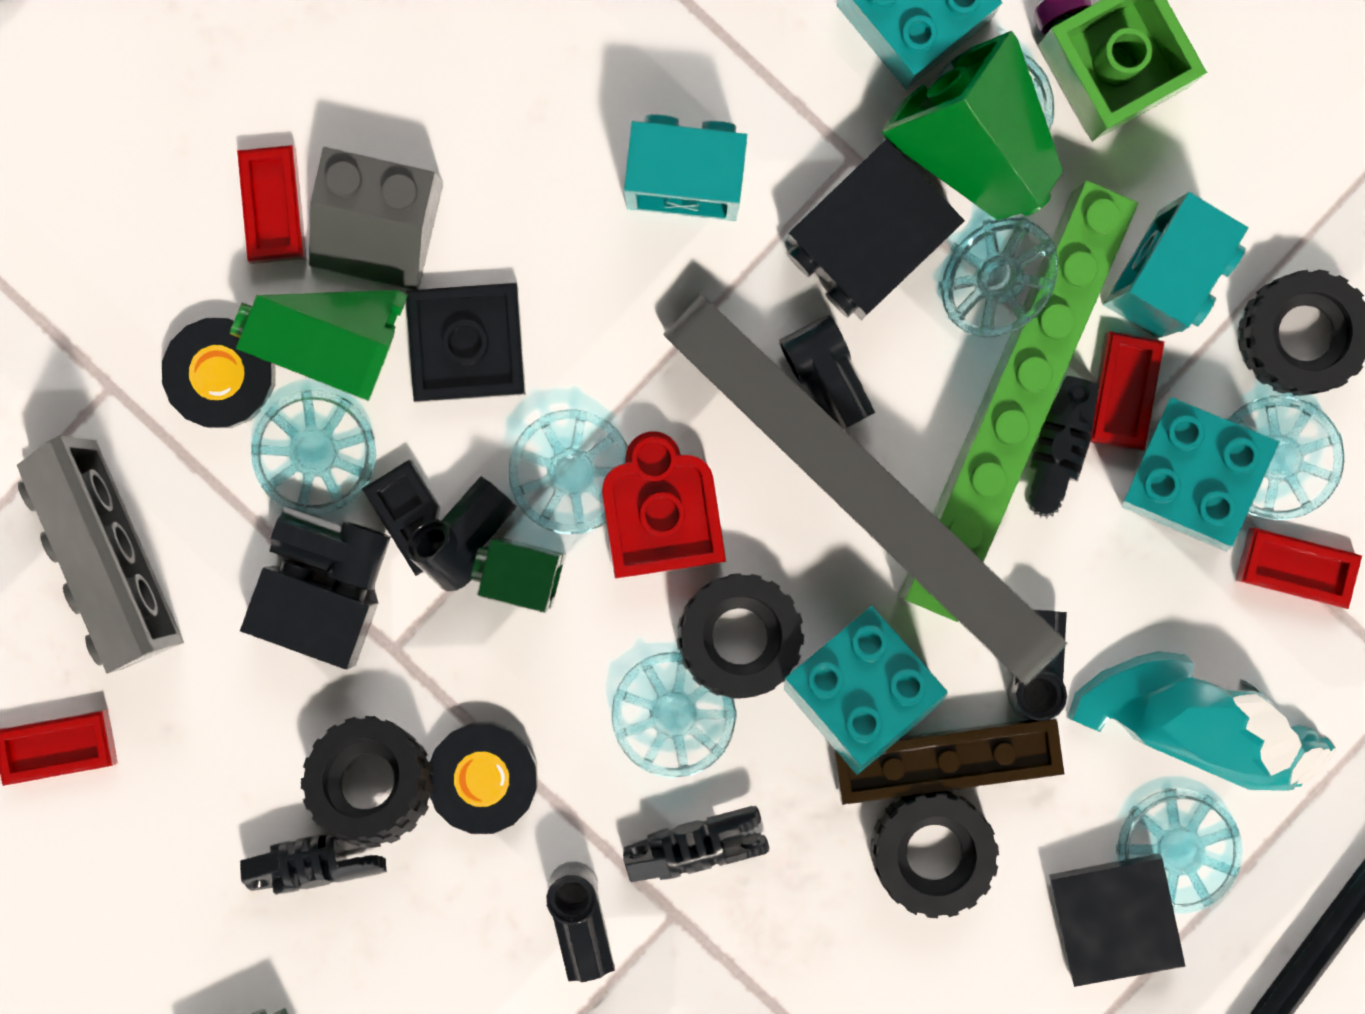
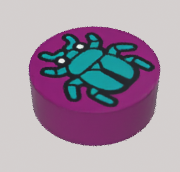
(1053, 12)

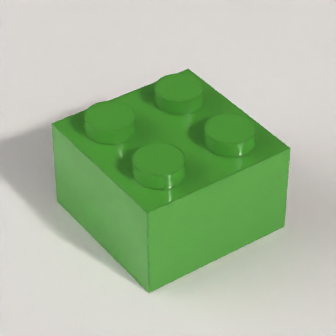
(1120, 61)

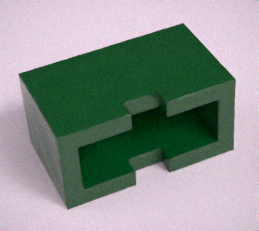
(518, 573)

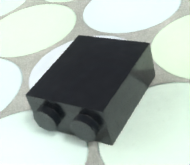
(872, 231)

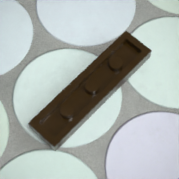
(956, 761)

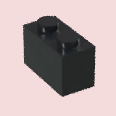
(309, 614)

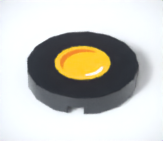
(213, 379)
(483, 778)

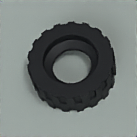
(1263, 347)
(782, 628)
(326, 769)
(943, 895)

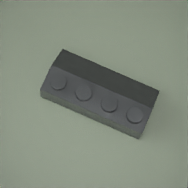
(97, 553)

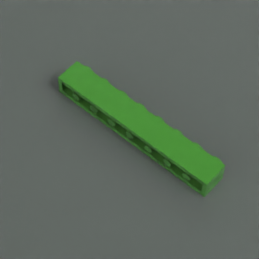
(1028, 377)

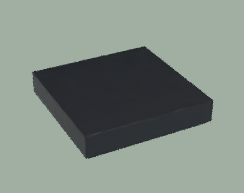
(465, 342)
(1117, 920)

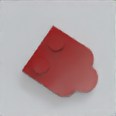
(661, 509)

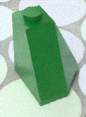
(982, 131)
(323, 335)

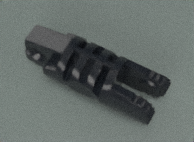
(1062, 444)
(696, 846)
(307, 865)

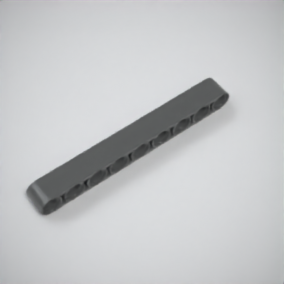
(866, 491)

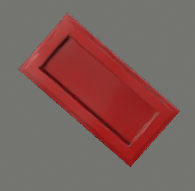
(271, 204)
(1126, 390)
(1298, 568)
(56, 747)

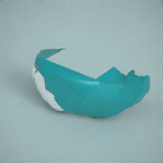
(1202, 724)

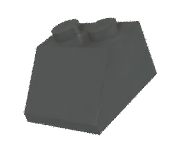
(372, 218)

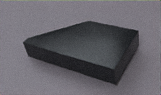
(403, 504)

